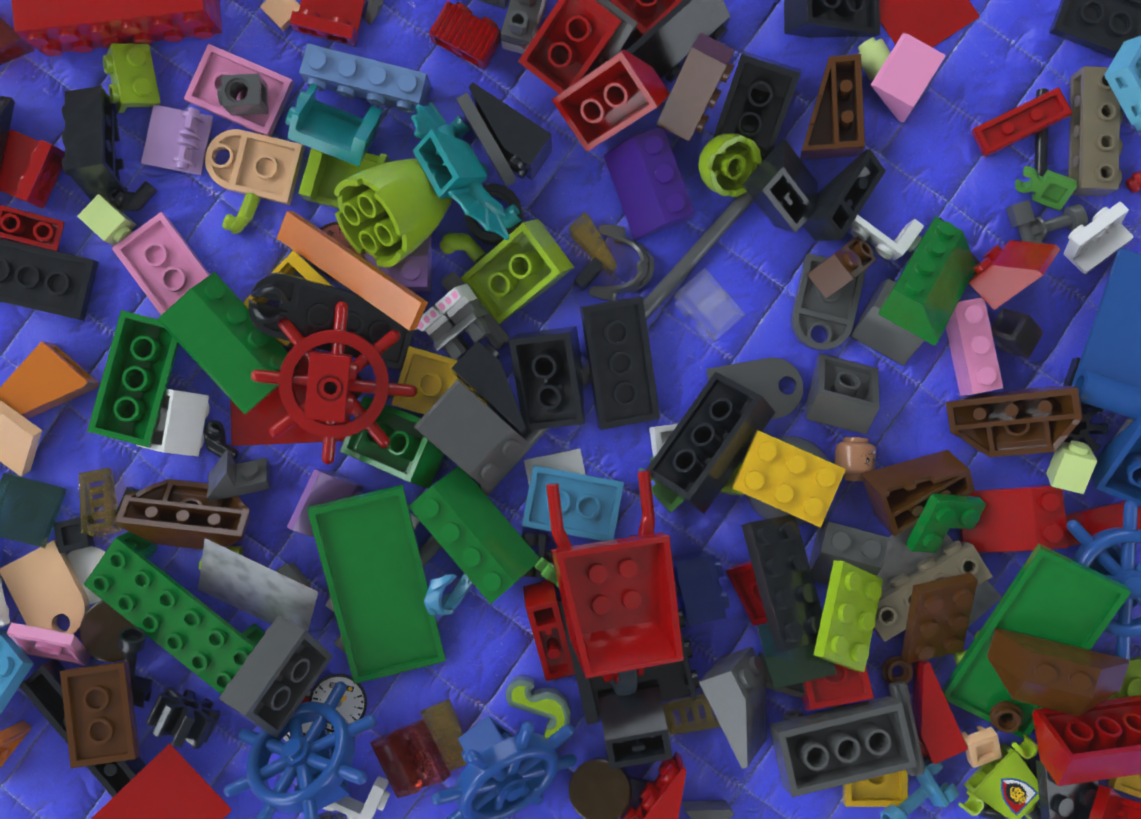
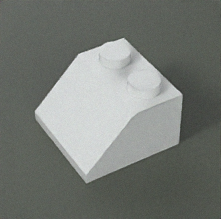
(181, 423)

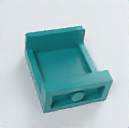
(331, 128)

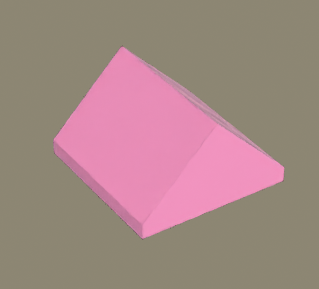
(906, 75)

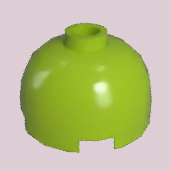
(728, 163)

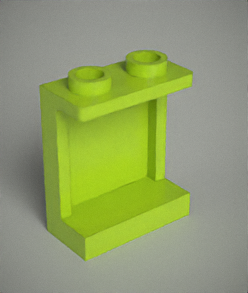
(326, 172)

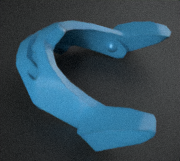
(449, 601)

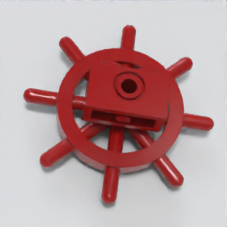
(330, 382)

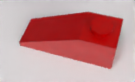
(548, 629)
(933, 718)

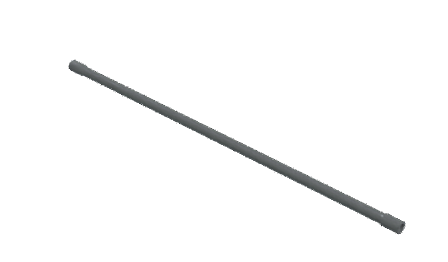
(651, 303)

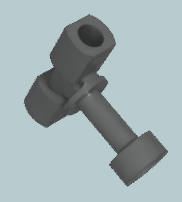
(1035, 229)

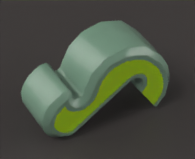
(543, 702)

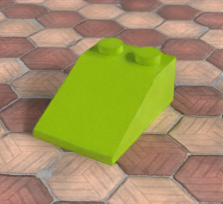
(517, 270)

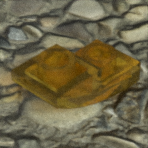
(445, 730)

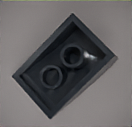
(831, 18)
(758, 100)
(519, 138)
(549, 377)

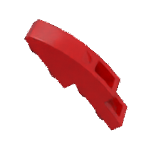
(30, 228)

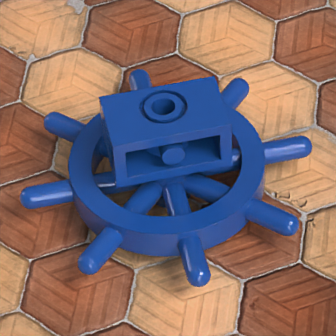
(1106, 557)
(316, 760)
(504, 770)

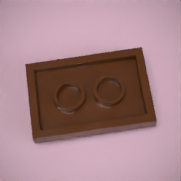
(938, 617)
(99, 714)

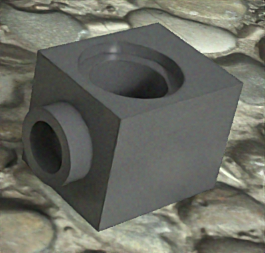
(254, 103)

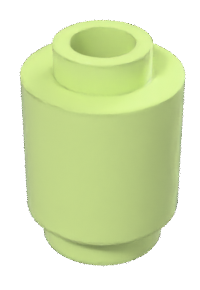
(873, 56)

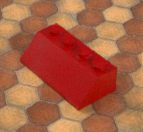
(1093, 745)

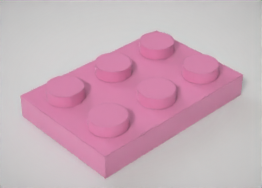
(207, 79)
(160, 261)

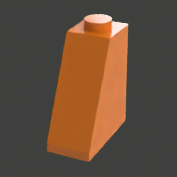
(45, 381)

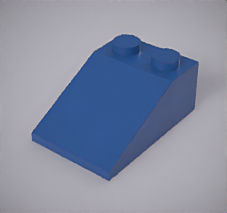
(1120, 465)

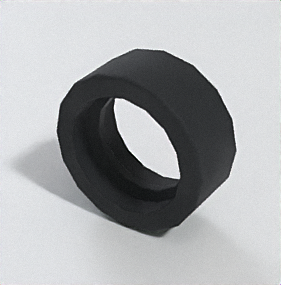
(493, 238)

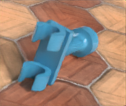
(938, 795)

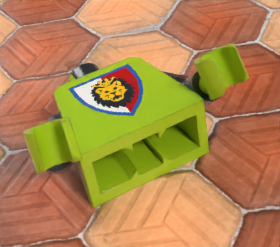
(1006, 785)

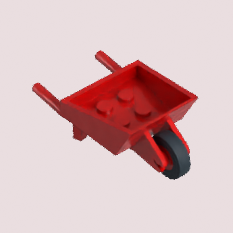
(618, 597)

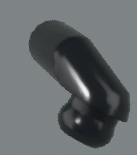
(132, 200)
(216, 440)

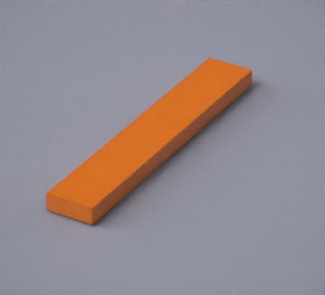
(352, 270)

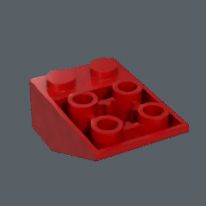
(663, 796)

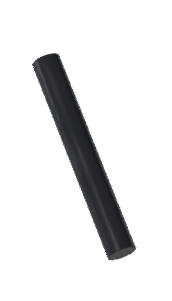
(1041, 144)

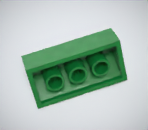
(931, 282)
(224, 341)
(134, 380)
(474, 533)

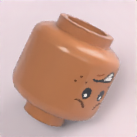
(856, 457)

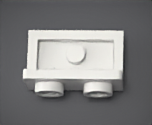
(1099, 239)

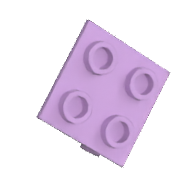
(177, 139)

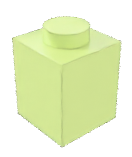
(106, 220)
(1071, 467)

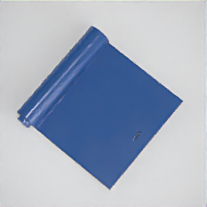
(1112, 355)

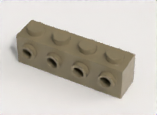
(1094, 133)
(896, 598)

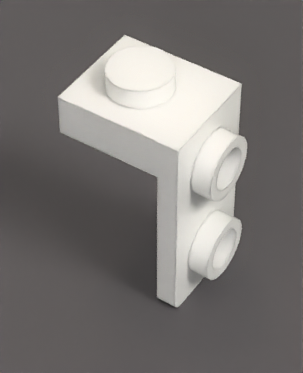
(885, 247)
(357, 810)

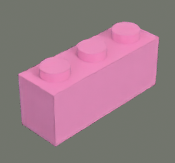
(973, 348)

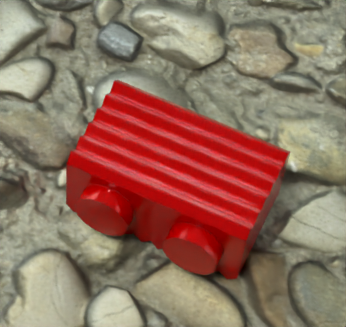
(466, 34)

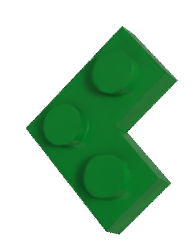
(939, 515)

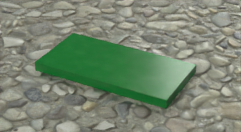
(376, 583)
(1046, 600)

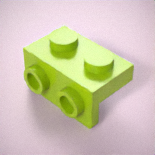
(131, 76)

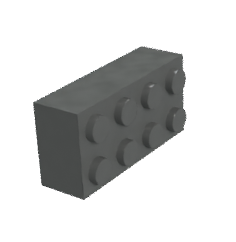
(842, 745)

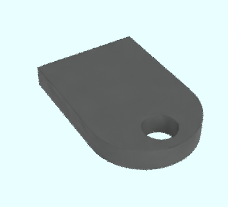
(486, 139)
(833, 314)
(763, 378)

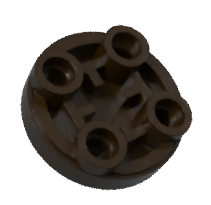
(101, 632)
(600, 791)

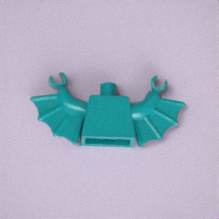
(456, 169)

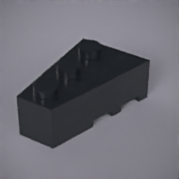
(90, 141)

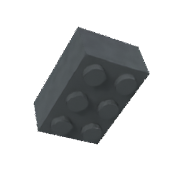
(276, 676)

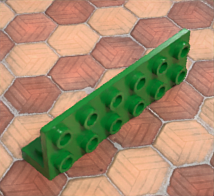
(170, 612)

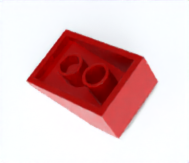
(570, 42)
(1019, 519)

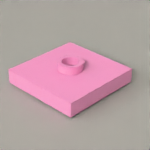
(49, 644)

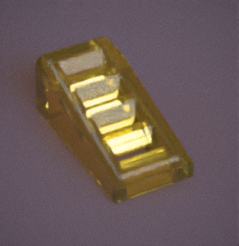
(589, 239)
(87, 505)
(698, 723)

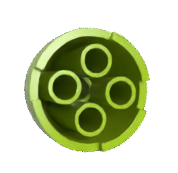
(389, 210)

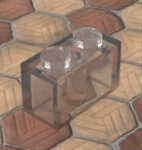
(708, 306)

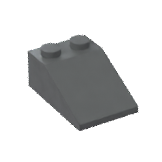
(471, 434)
(738, 699)

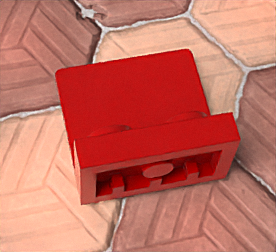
(329, 19)
(30, 168)

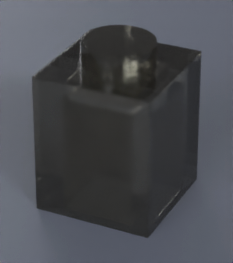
(1016, 333)

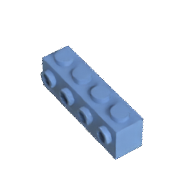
(364, 78)

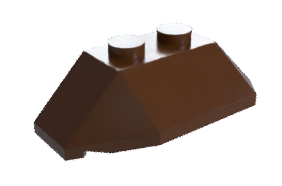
(1016, 419)
(182, 516)
(1054, 672)

